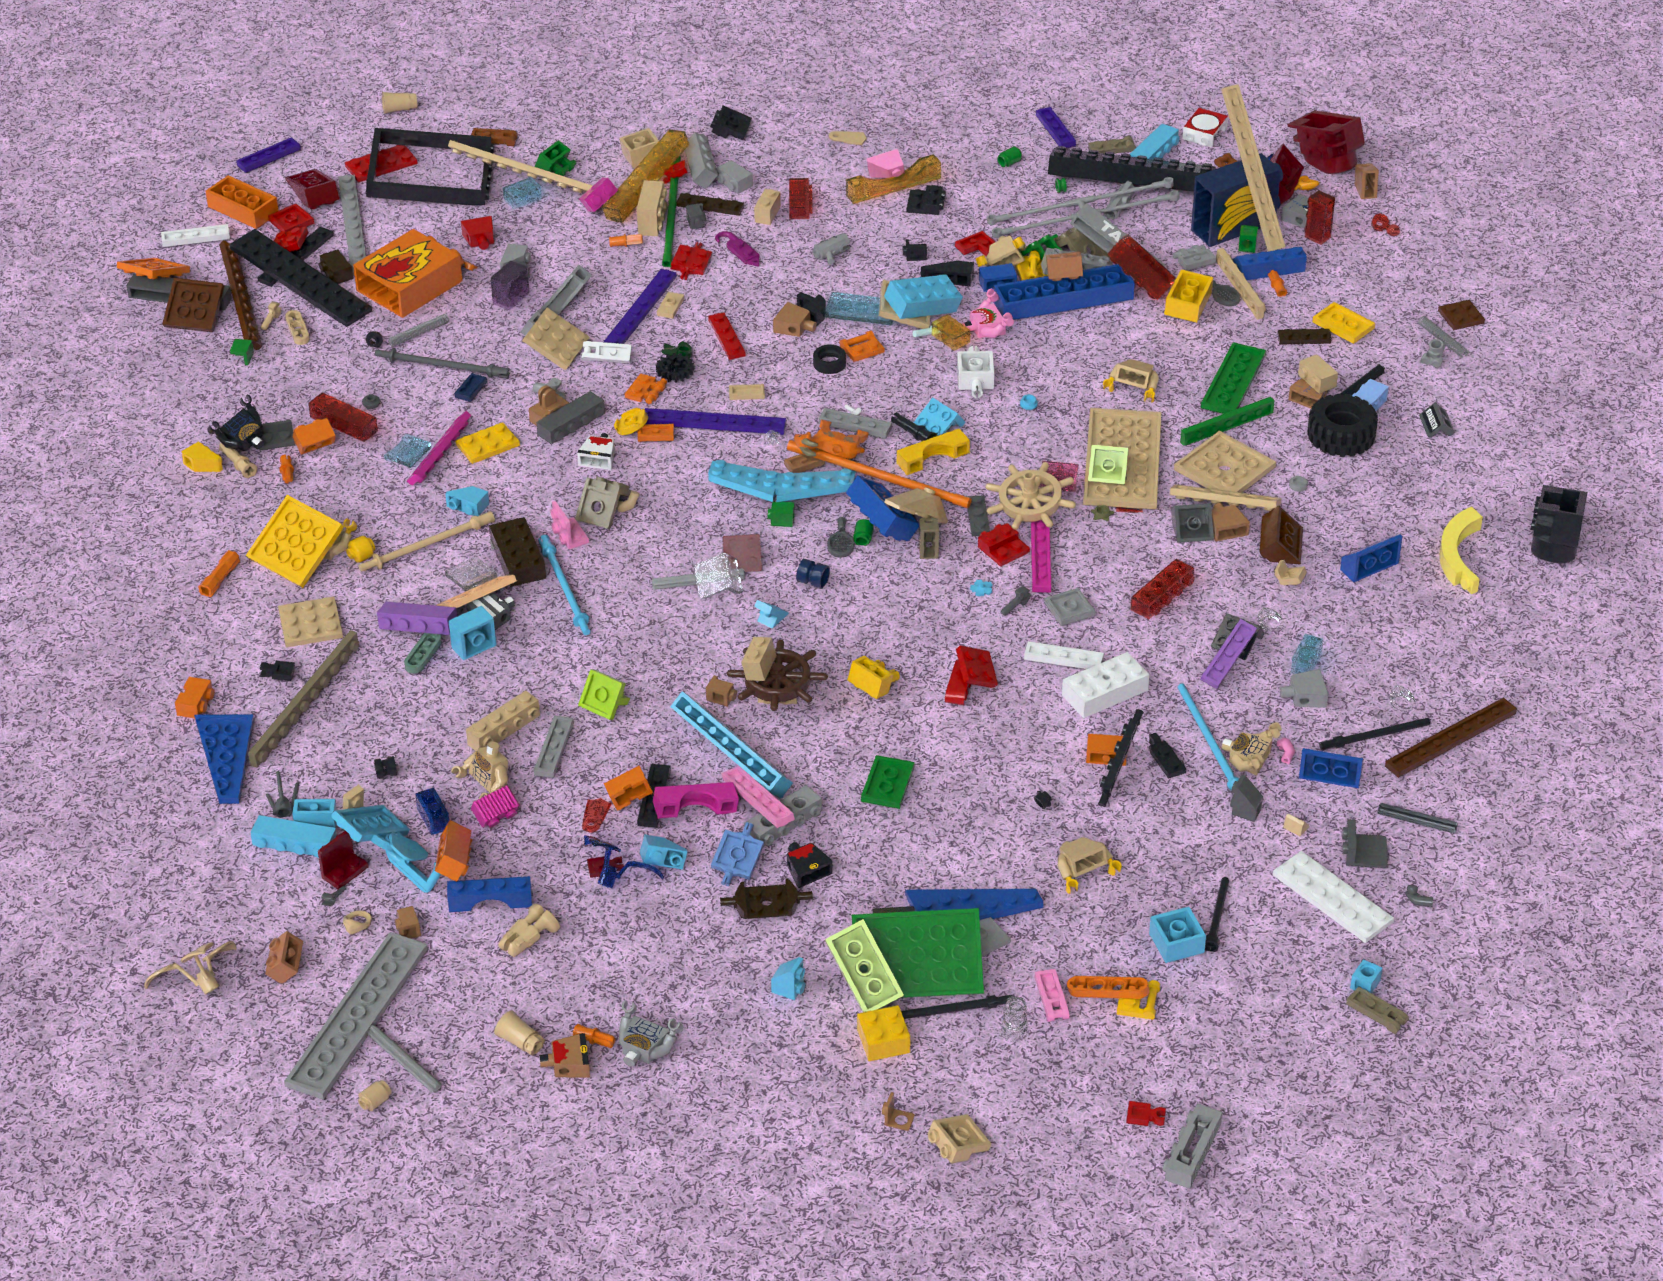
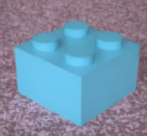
(472, 632)
(1177, 934)

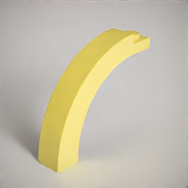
(1455, 532)

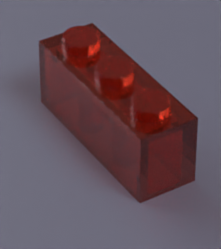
(800, 198)
(1319, 217)

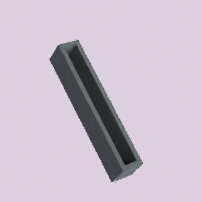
(159, 290)

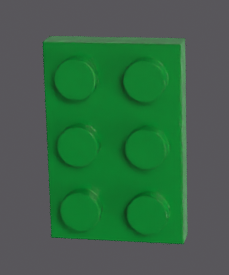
(887, 782)

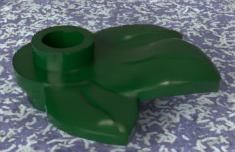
(682, 347)

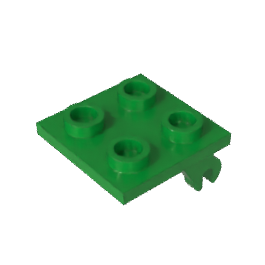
(1037, 245)

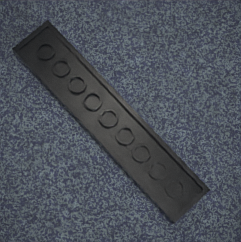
(300, 277)

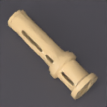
(240, 462)

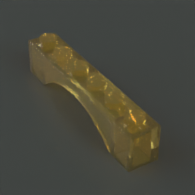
(922, 171)

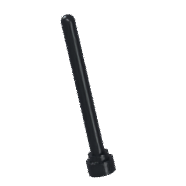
(1212, 939)

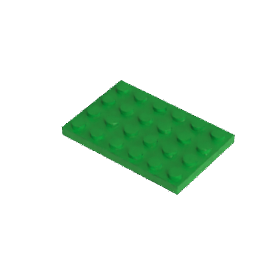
(930, 950)

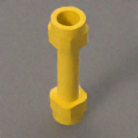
(1033, 258)

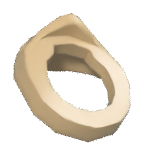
(353, 926)

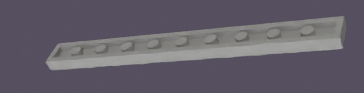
(352, 219)

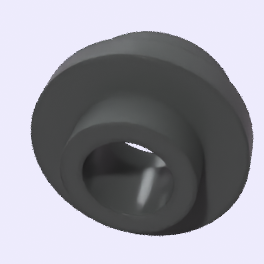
(371, 401)

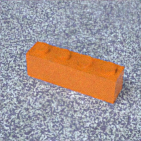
(453, 851)

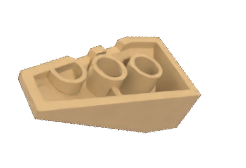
(920, 502)

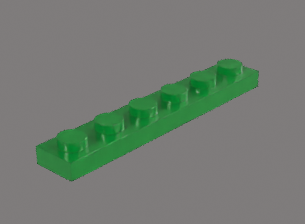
(1227, 421)

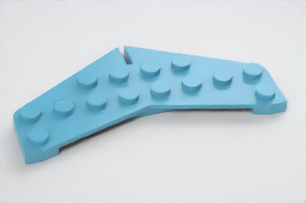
(786, 486)

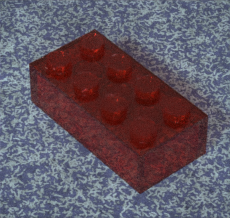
(1142, 267)

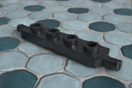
(1121, 749)

